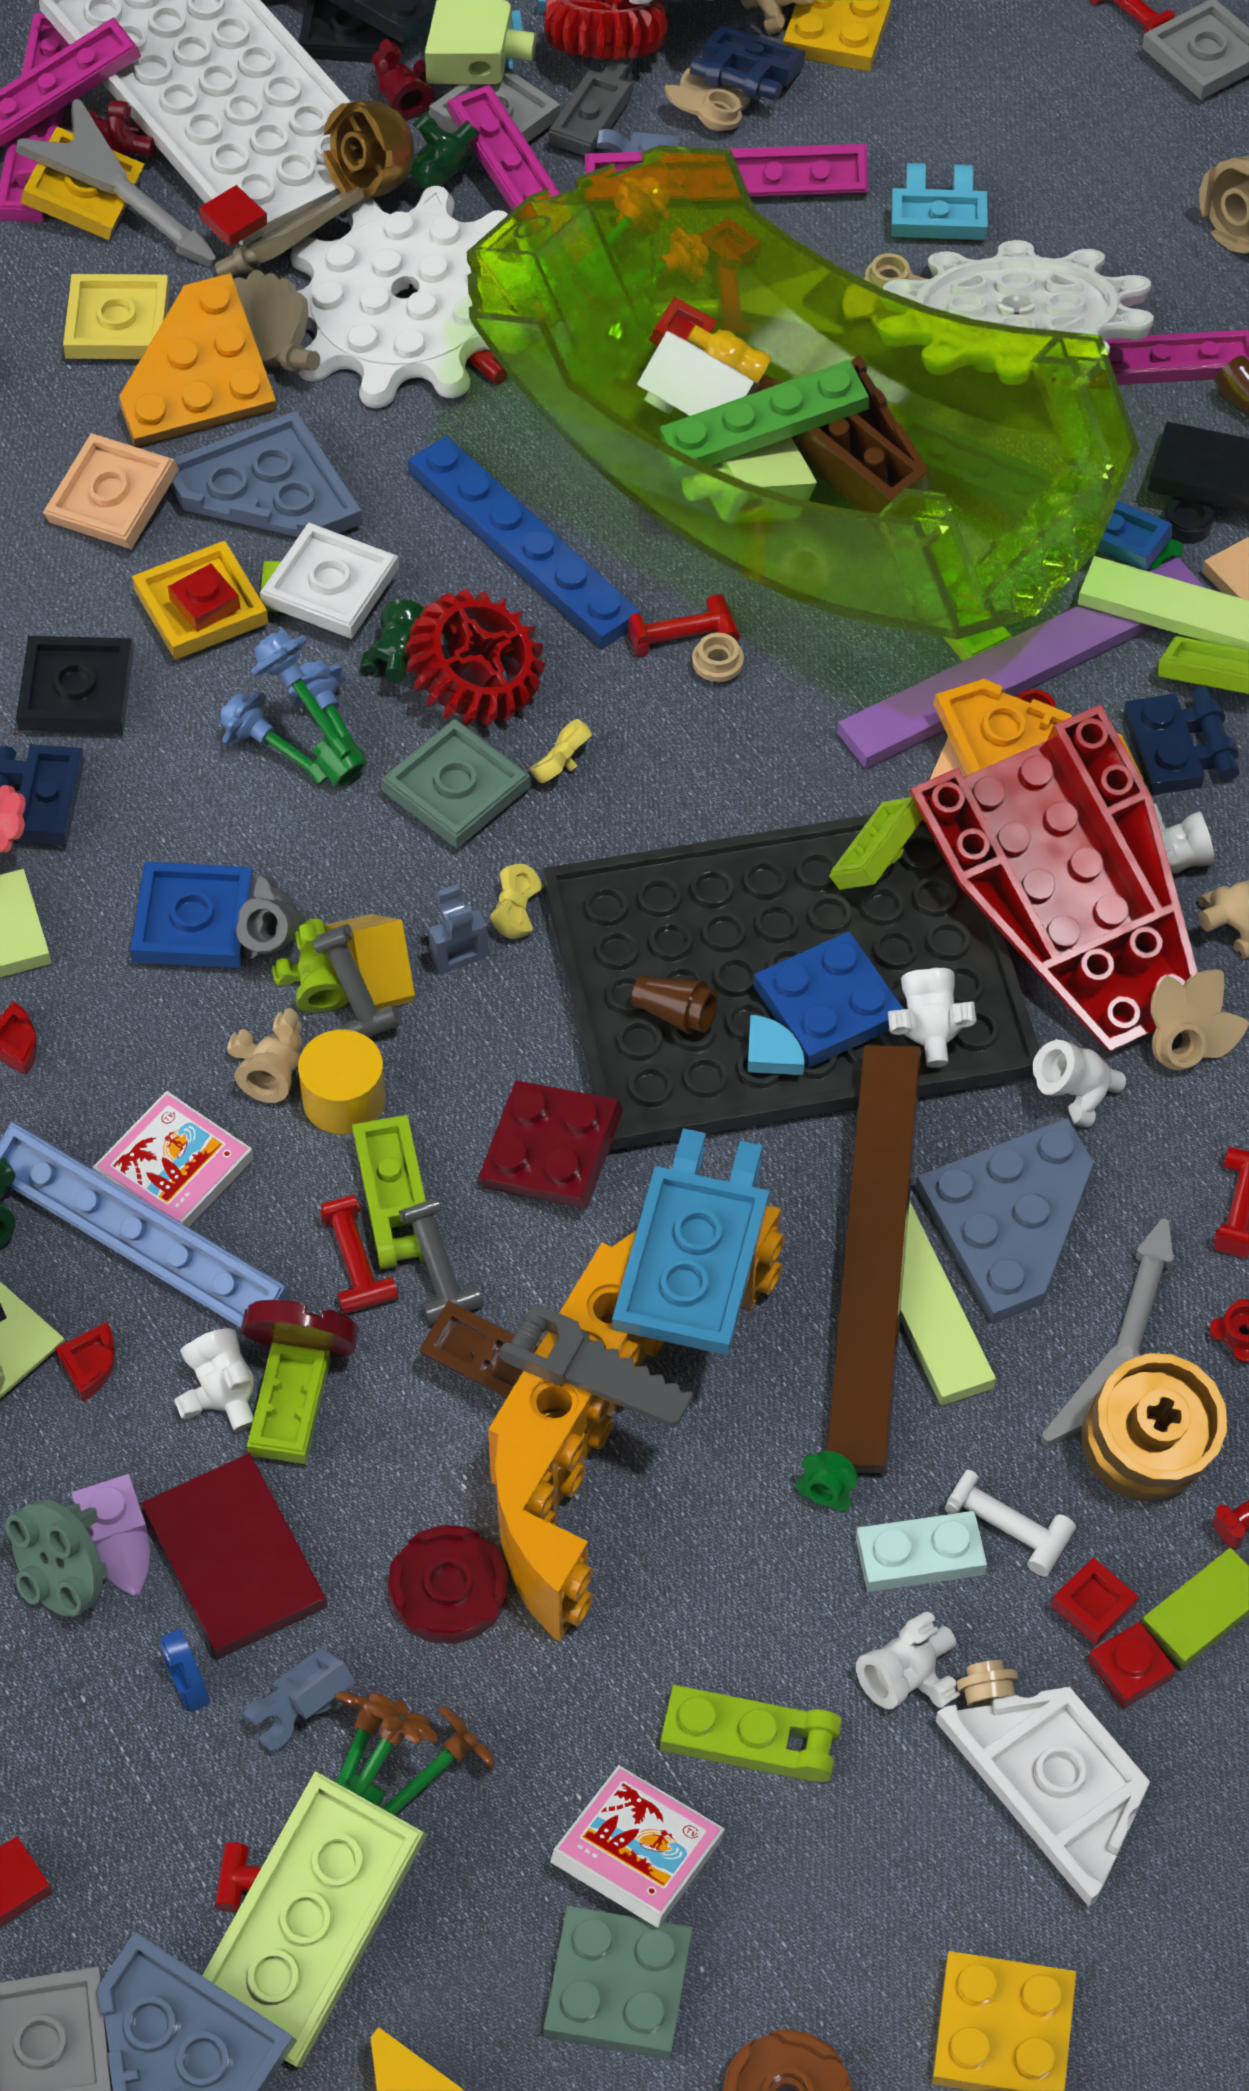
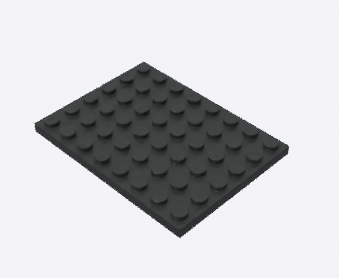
(739, 908)

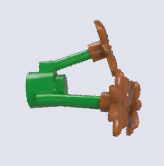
(395, 1726)

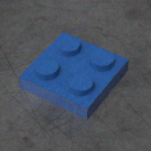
(190, 914)
(828, 998)

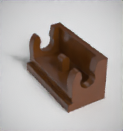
(471, 1348)

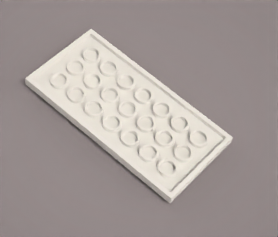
(221, 97)

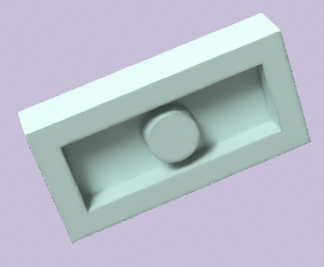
(921, 1551)

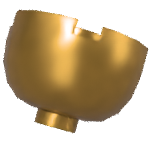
(368, 148)

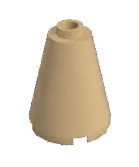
(1226, 201)

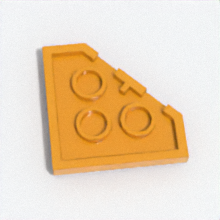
(197, 367)
(994, 725)

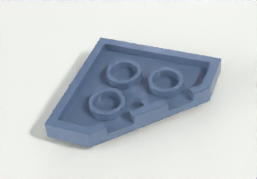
(266, 480)
(1010, 1214)
(182, 2030)

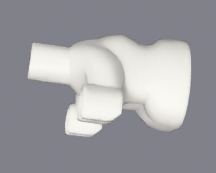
(1187, 843)
(931, 1013)
(1067, 1069)
(223, 1378)
(909, 1664)

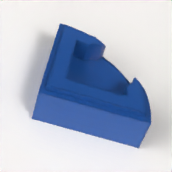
(184, 1670)

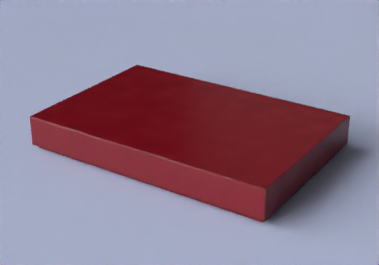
(233, 1555)

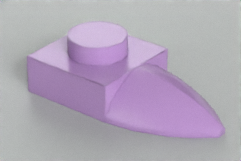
(119, 1532)

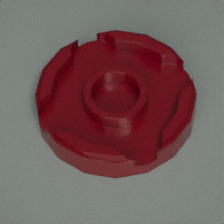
(291, 1325)
(448, 1584)

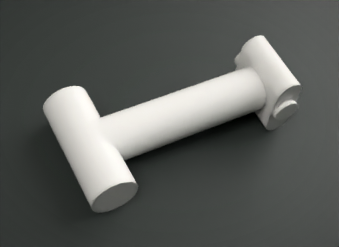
(1046, 1542)

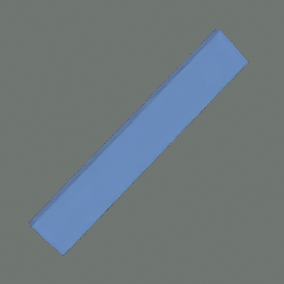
(135, 1227)

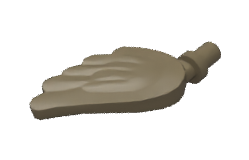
(287, 235)
(277, 320)

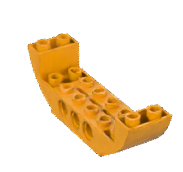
(551, 1428)

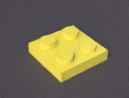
(114, 315)

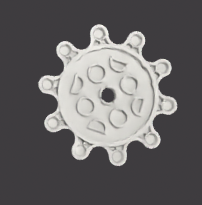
(1045, 291)
(356, 305)

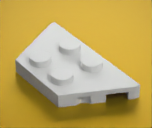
(1055, 1777)

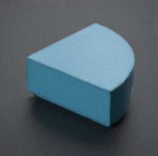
(773, 1048)

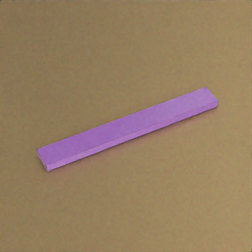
(1014, 664)

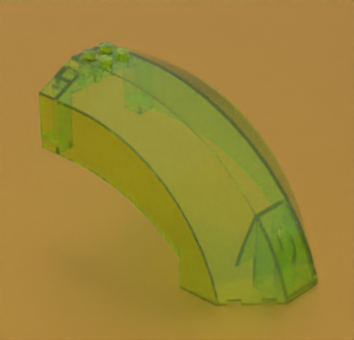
(1008, 418)

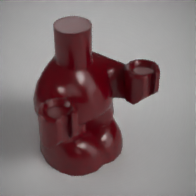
(396, 82)
(121, 136)

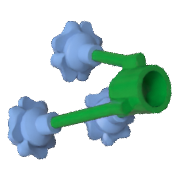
(314, 685)

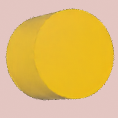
(341, 1081)

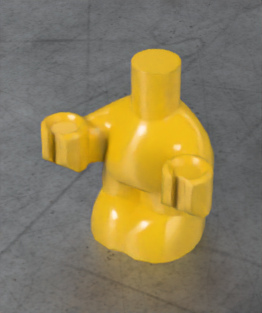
(731, 351)

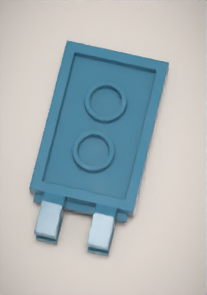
(693, 1250)

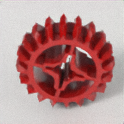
(605, 27)
(472, 676)

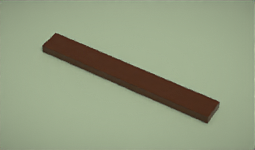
(875, 1257)

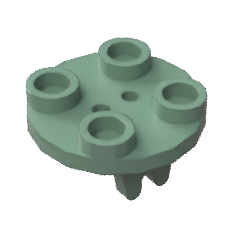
(56, 1556)

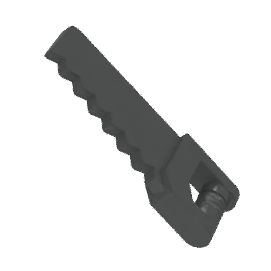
(592, 1368)

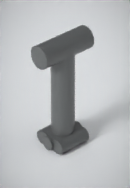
(369, 1019)
(437, 1262)

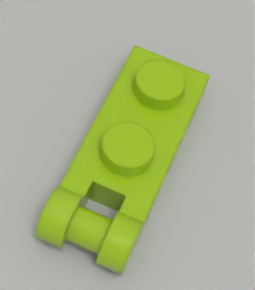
(390, 1184)
(750, 1734)

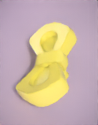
(568, 741)
(510, 915)

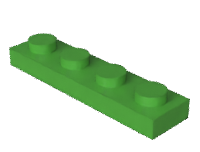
(769, 415)

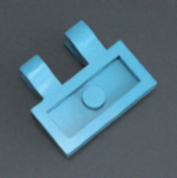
(937, 212)

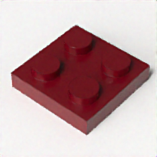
(551, 1144)

